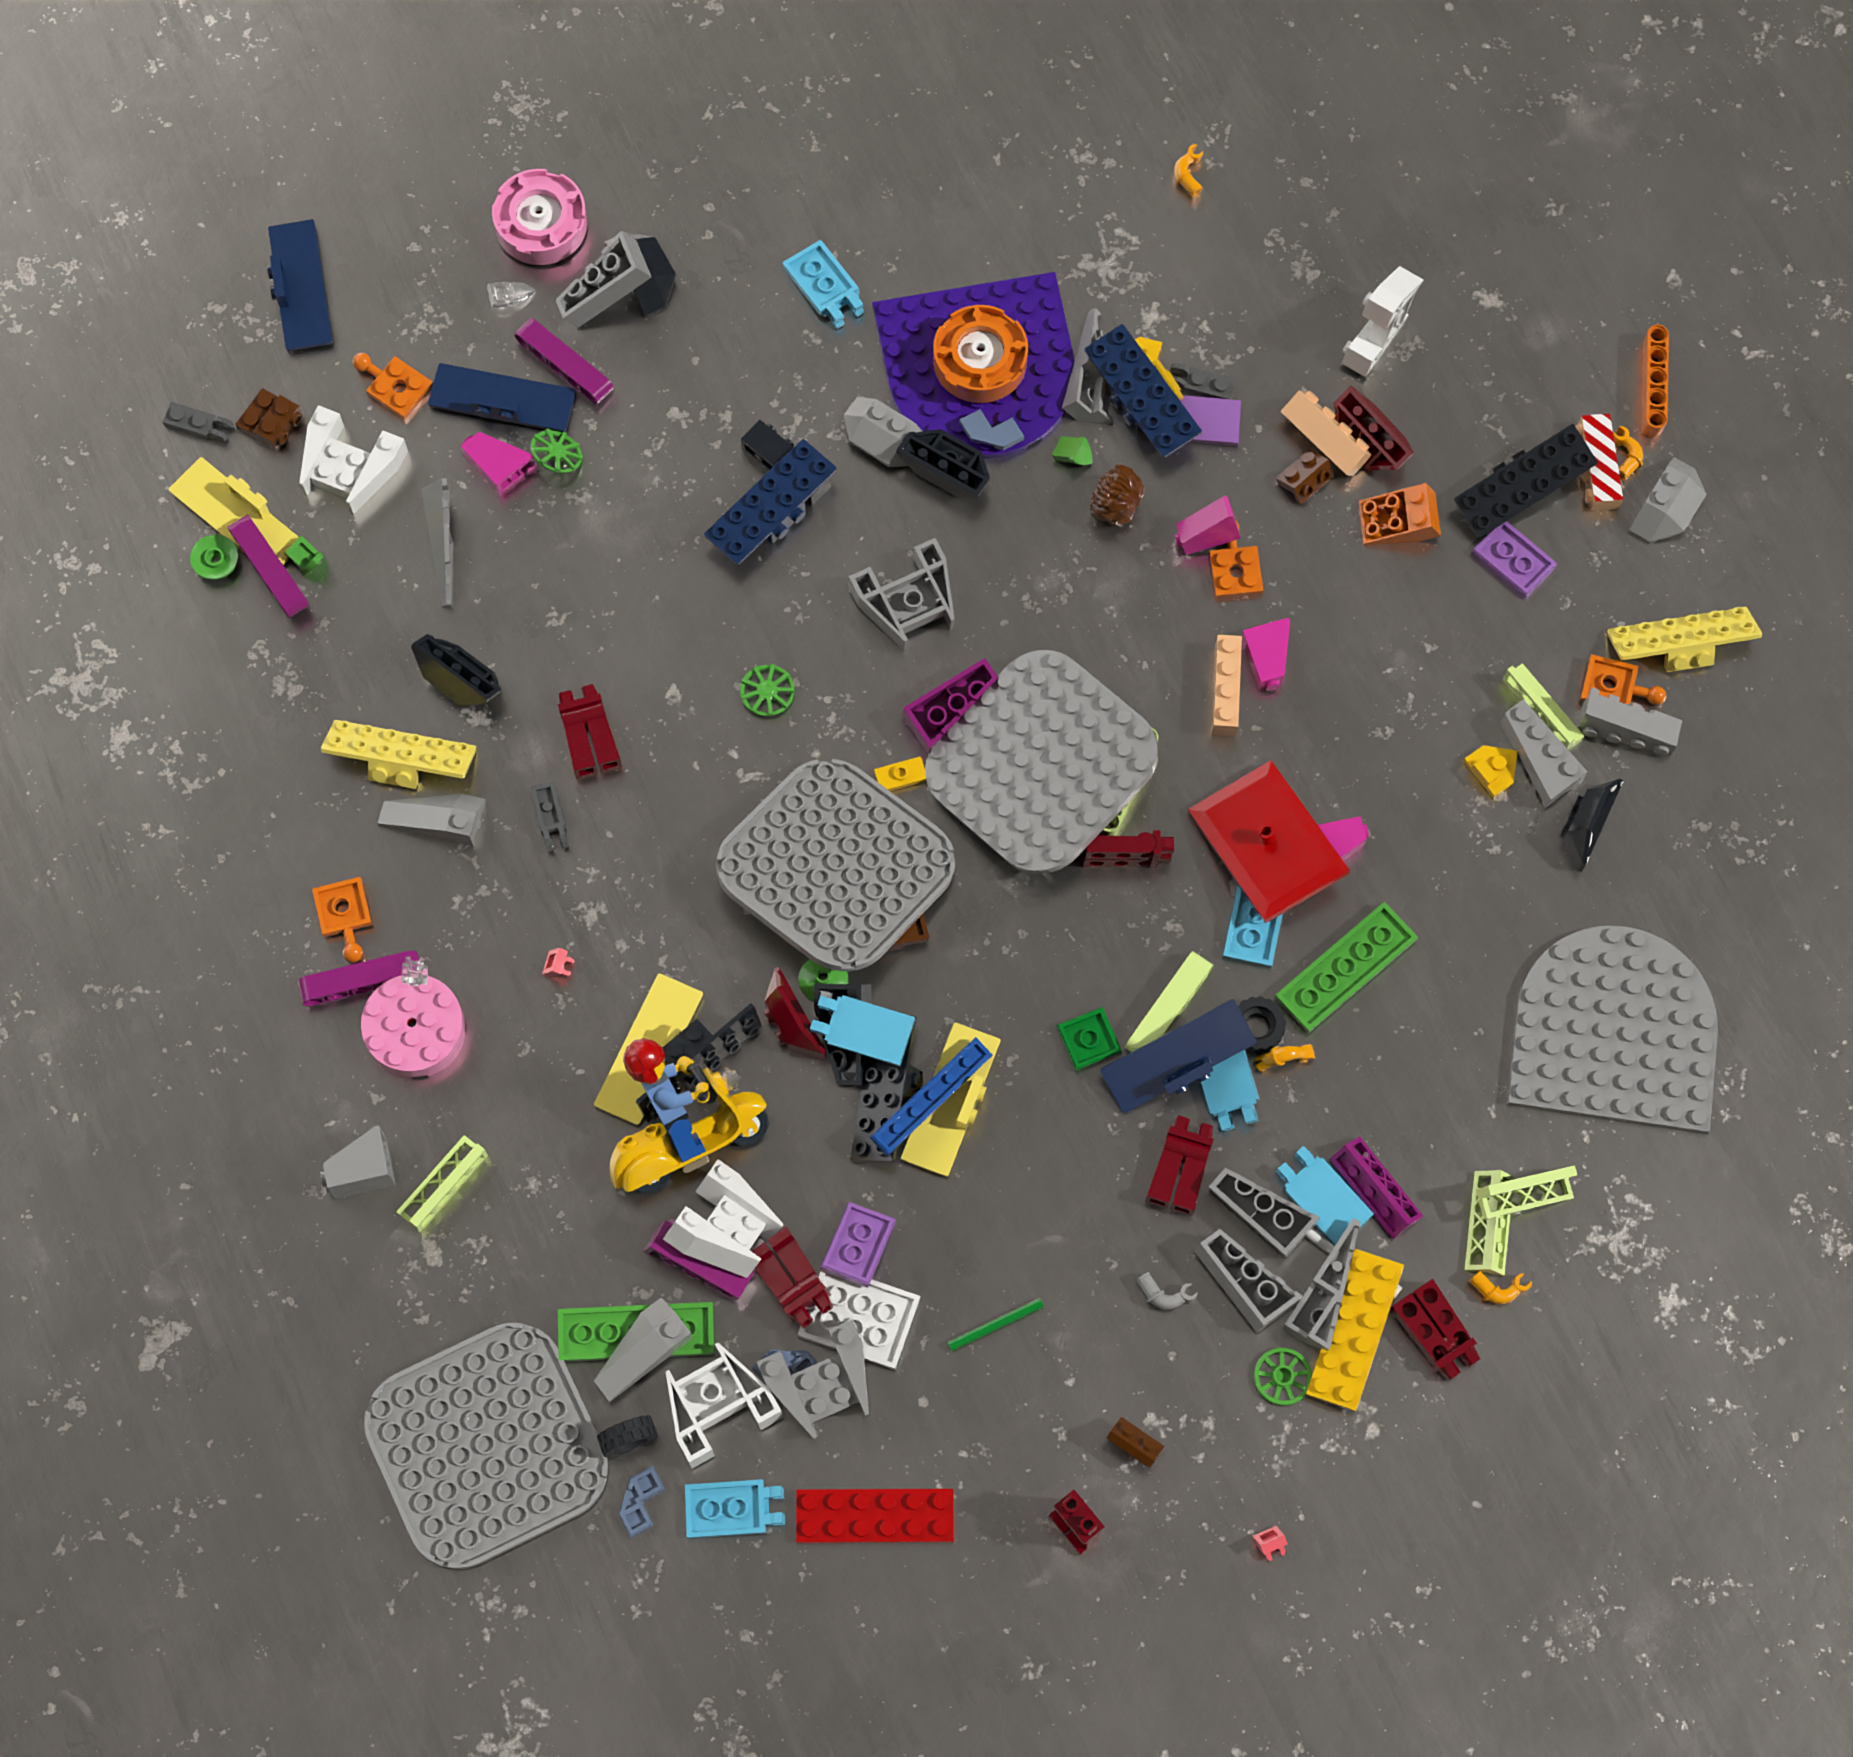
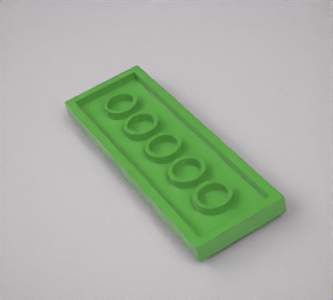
(1346, 967)
(597, 1331)

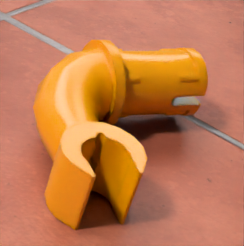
(1183, 175)
(1635, 455)
(1280, 1055)
(1494, 1294)

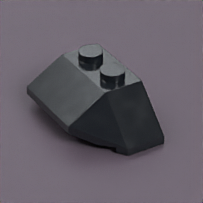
(654, 293)
(945, 462)
(455, 671)
(1589, 820)

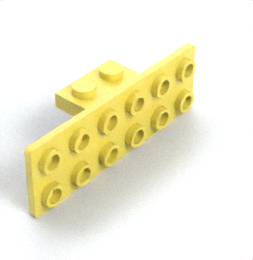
(226, 500)
(1685, 640)
(397, 755)
(661, 1018)
(939, 1137)

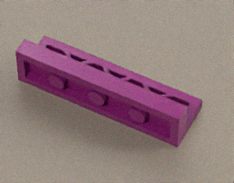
(1374, 1188)

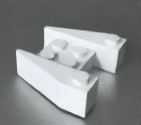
(1386, 314)
(343, 467)
(731, 1227)
(712, 1396)

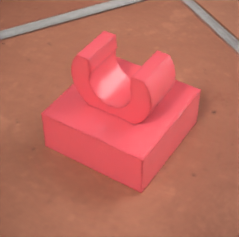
(555, 963)
(1270, 1540)

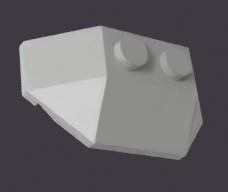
(878, 430)
(1670, 503)

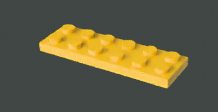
(1358, 1330)

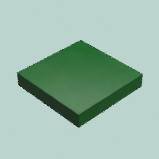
(1089, 1039)

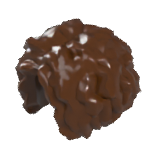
(1117, 495)

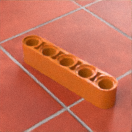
(1651, 390)

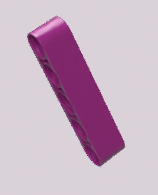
(563, 361)
(268, 566)
(351, 979)

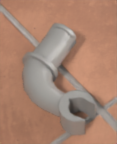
(1159, 1298)

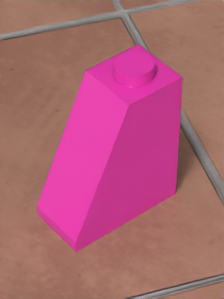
(496, 460)
(1208, 527)
(1267, 652)
(1346, 835)

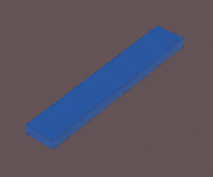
(931, 1096)

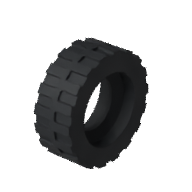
(1275, 1017)
(627, 1436)

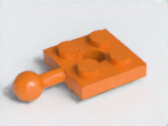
(394, 373)
(1244, 558)
(1624, 679)
(345, 922)

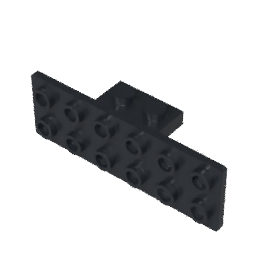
(1525, 480)
(704, 1050)
(881, 1096)

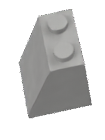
(359, 1166)

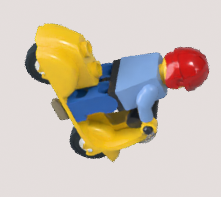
(650, 1155)

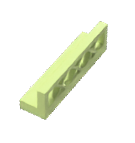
(1526, 687)
(1526, 1183)
(447, 1186)
(1497, 1228)

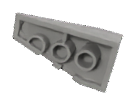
(442, 817)
(648, 1342)

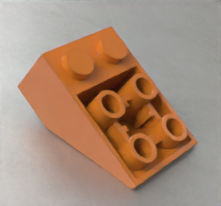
(1400, 516)

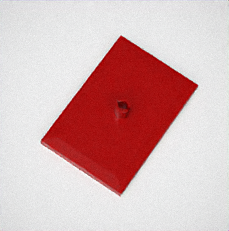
(1268, 841)

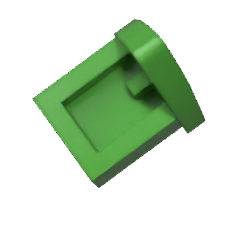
(1073, 450)
(304, 555)

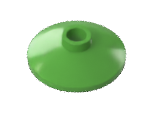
(210, 548)
(809, 976)

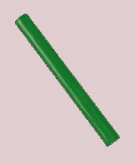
(995, 1324)

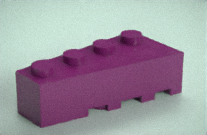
(939, 709)
(715, 1277)

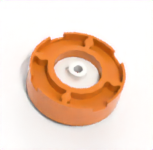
(980, 354)

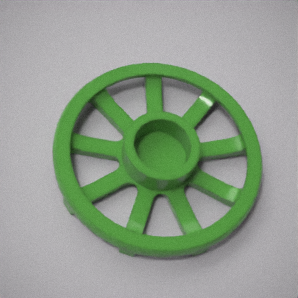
(556, 451)
(767, 689)
(1282, 1376)

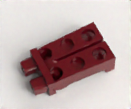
(576, 716)
(1129, 850)
(1194, 1150)
(807, 1290)
(1436, 1329)
(1075, 1514)

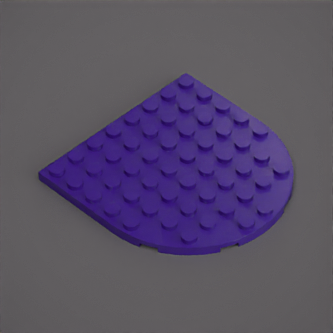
(907, 340)

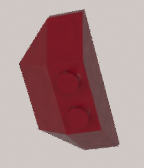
(1368, 423)
(790, 1019)

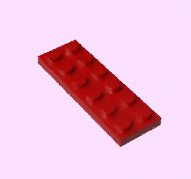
(874, 1516)

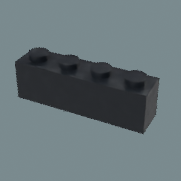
(769, 448)

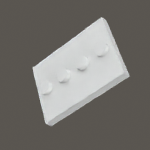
(879, 1313)

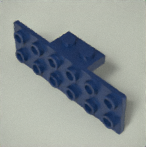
(299, 285)
(1142, 391)
(502, 397)
(771, 503)
(1178, 1056)

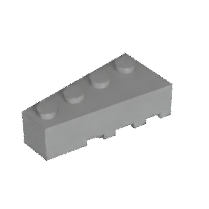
(605, 281)
(1628, 723)
(1542, 754)
(1270, 1215)
(1246, 1280)

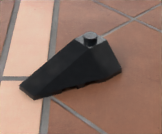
(846, 1065)

